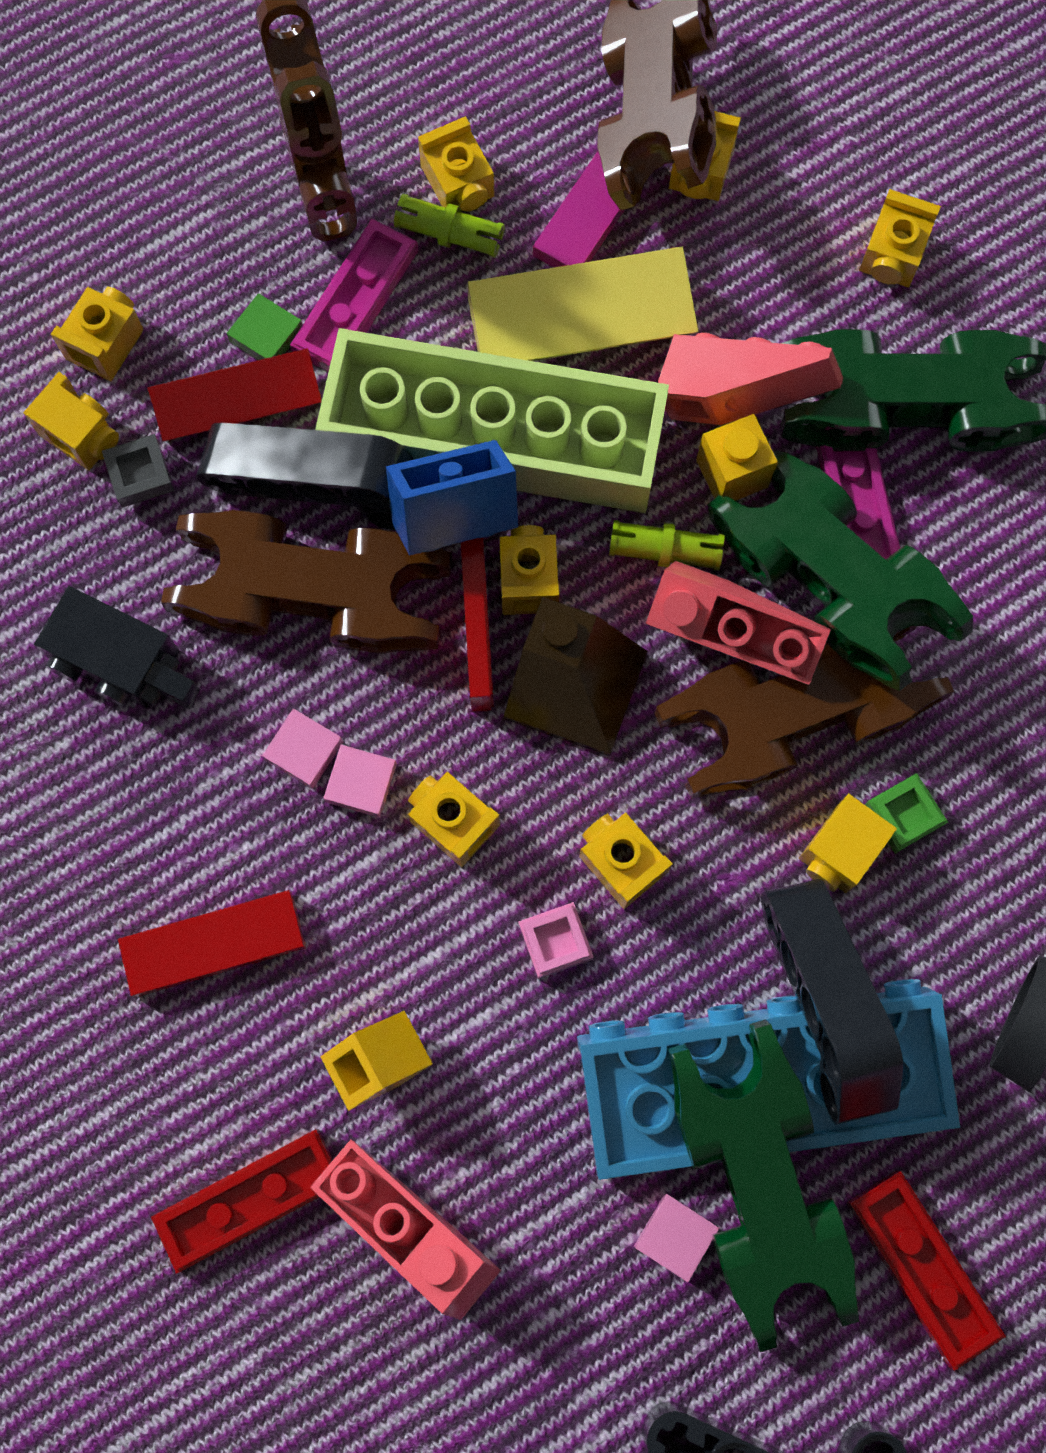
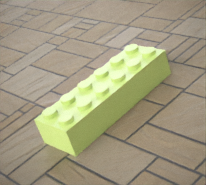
(558, 425)

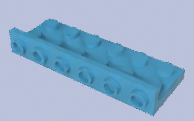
(633, 1085)

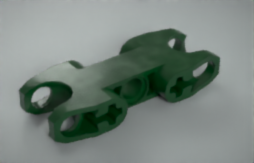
(951, 389)
(862, 592)
(778, 1235)

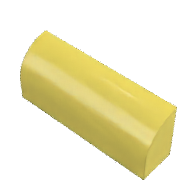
(583, 306)

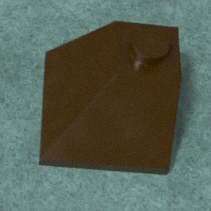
(574, 677)

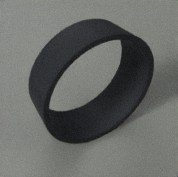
(1022, 1042)

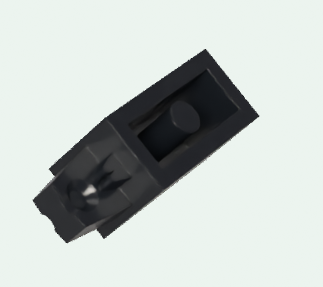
(113, 651)

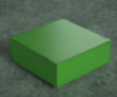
(264, 329)
(910, 810)

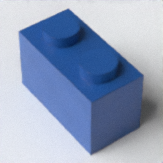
(452, 497)

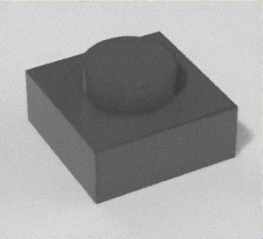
(138, 470)

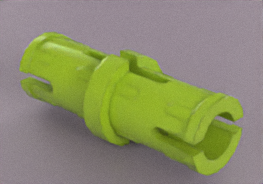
(449, 225)
(666, 545)

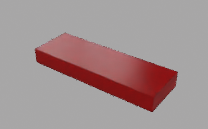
(235, 394)
(477, 625)
(211, 943)
(242, 1202)
(926, 1270)

